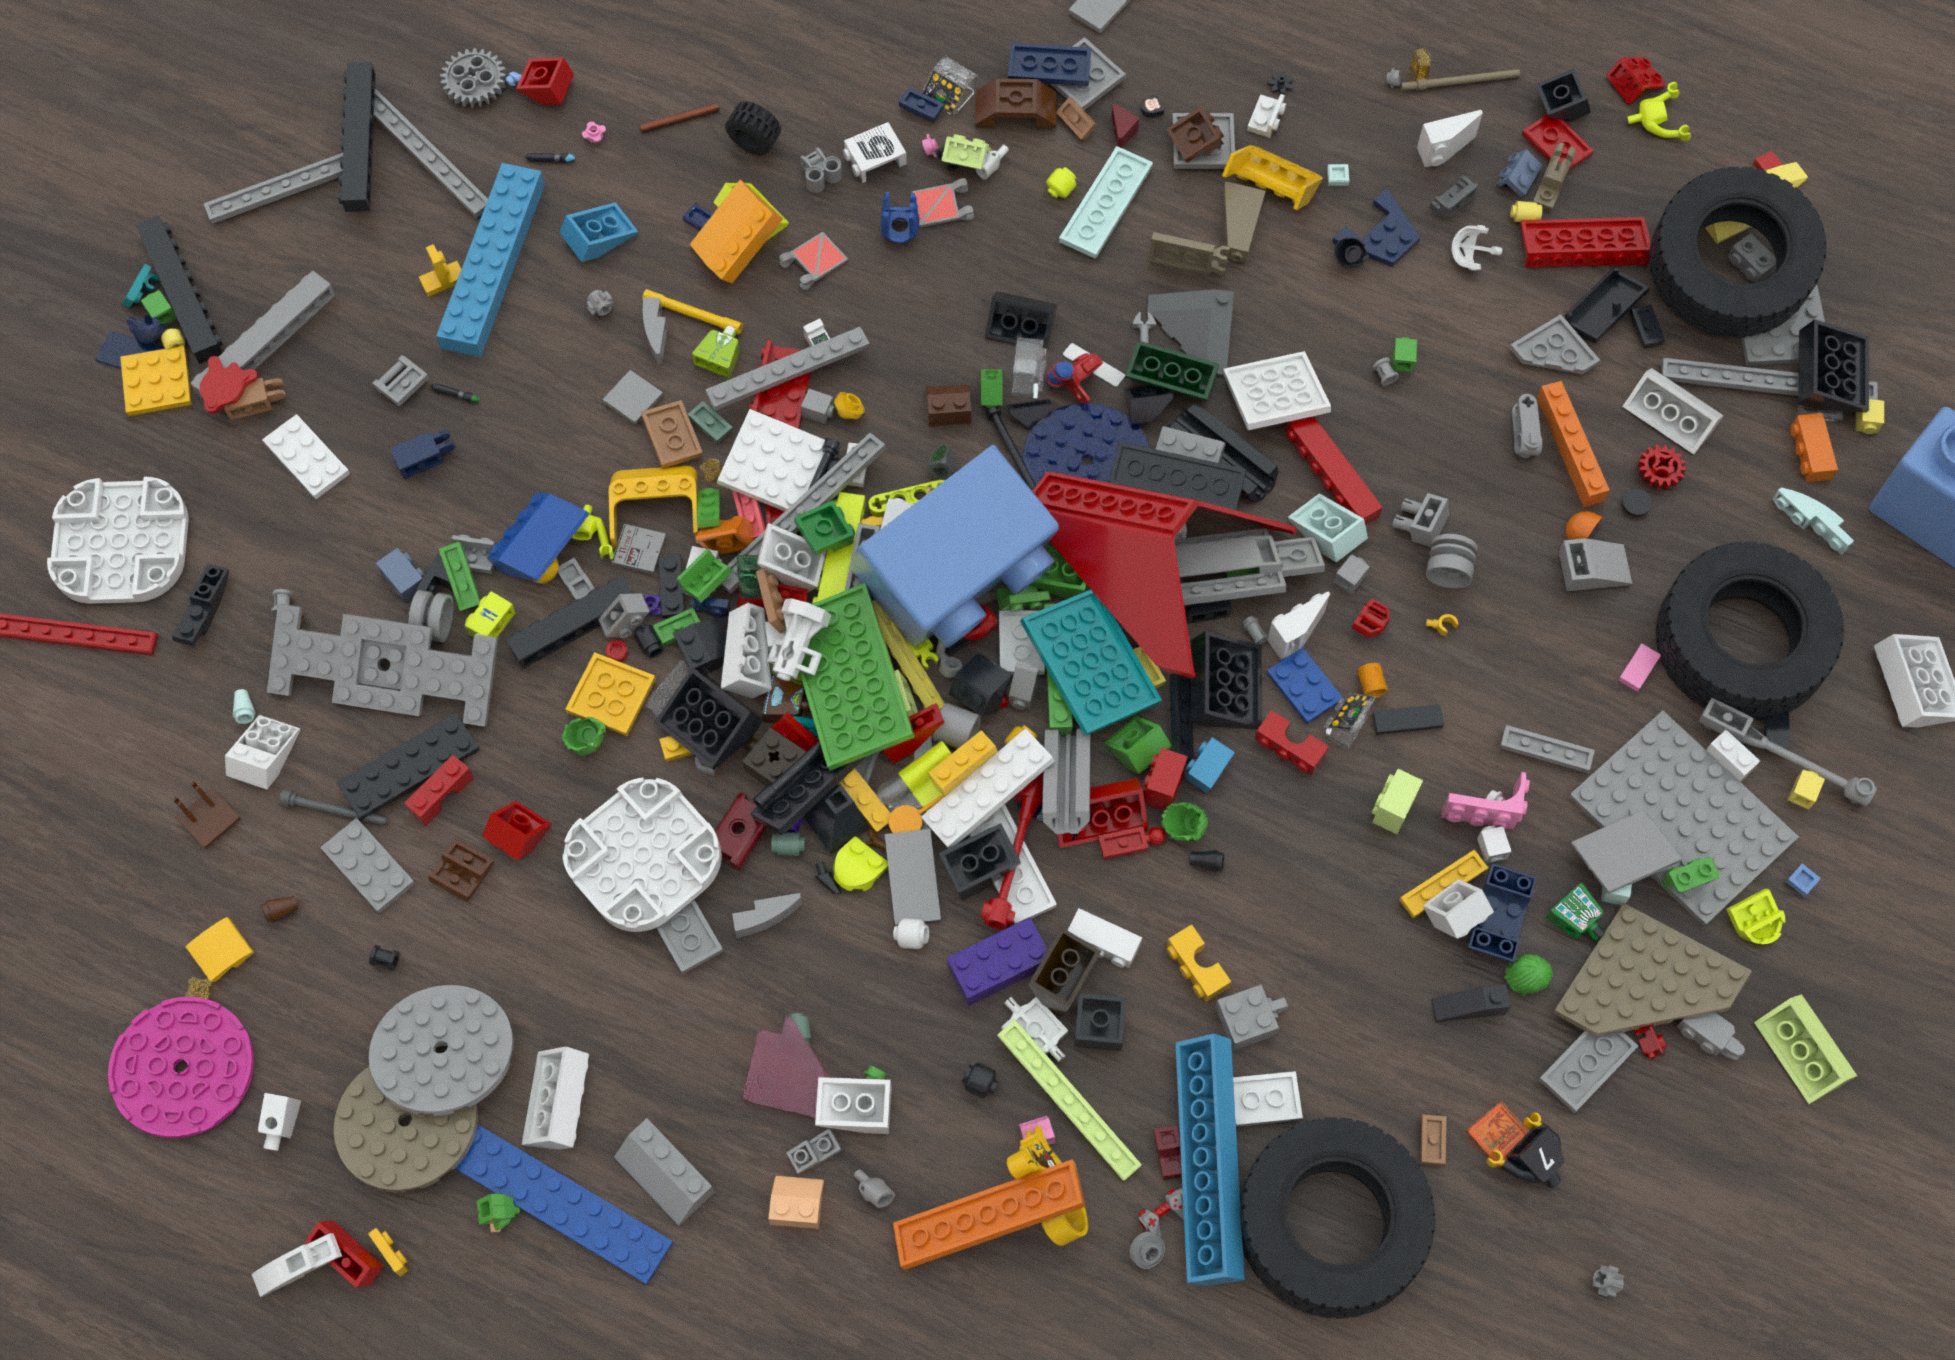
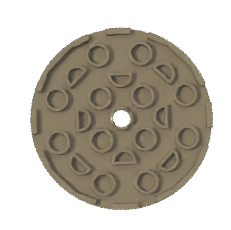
(394, 1155)

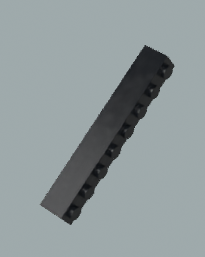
(358, 137)
(179, 289)

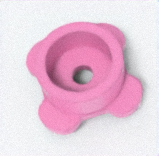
(594, 137)
(930, 146)

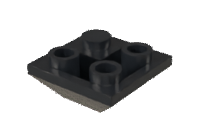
(836, 819)

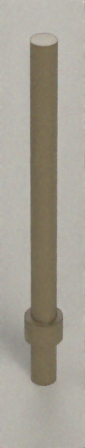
(1421, 84)

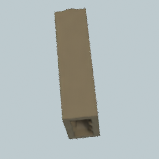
(1241, 215)

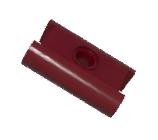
(734, 846)

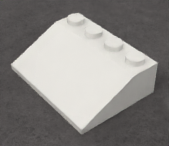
(1918, 679)

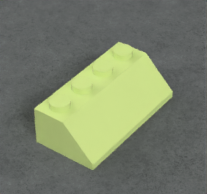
(1805, 1048)

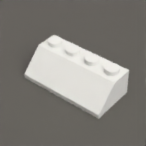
(1672, 410)
(555, 1098)

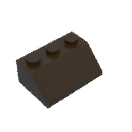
(1063, 971)

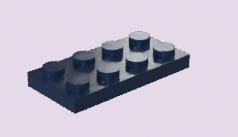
(1050, 63)

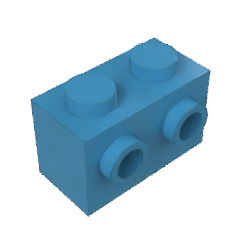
(1209, 764)

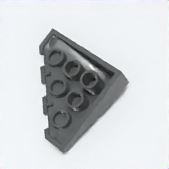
(1197, 322)

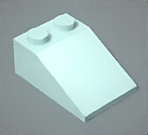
(1332, 525)

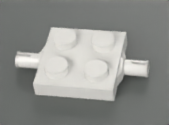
(1039, 1025)

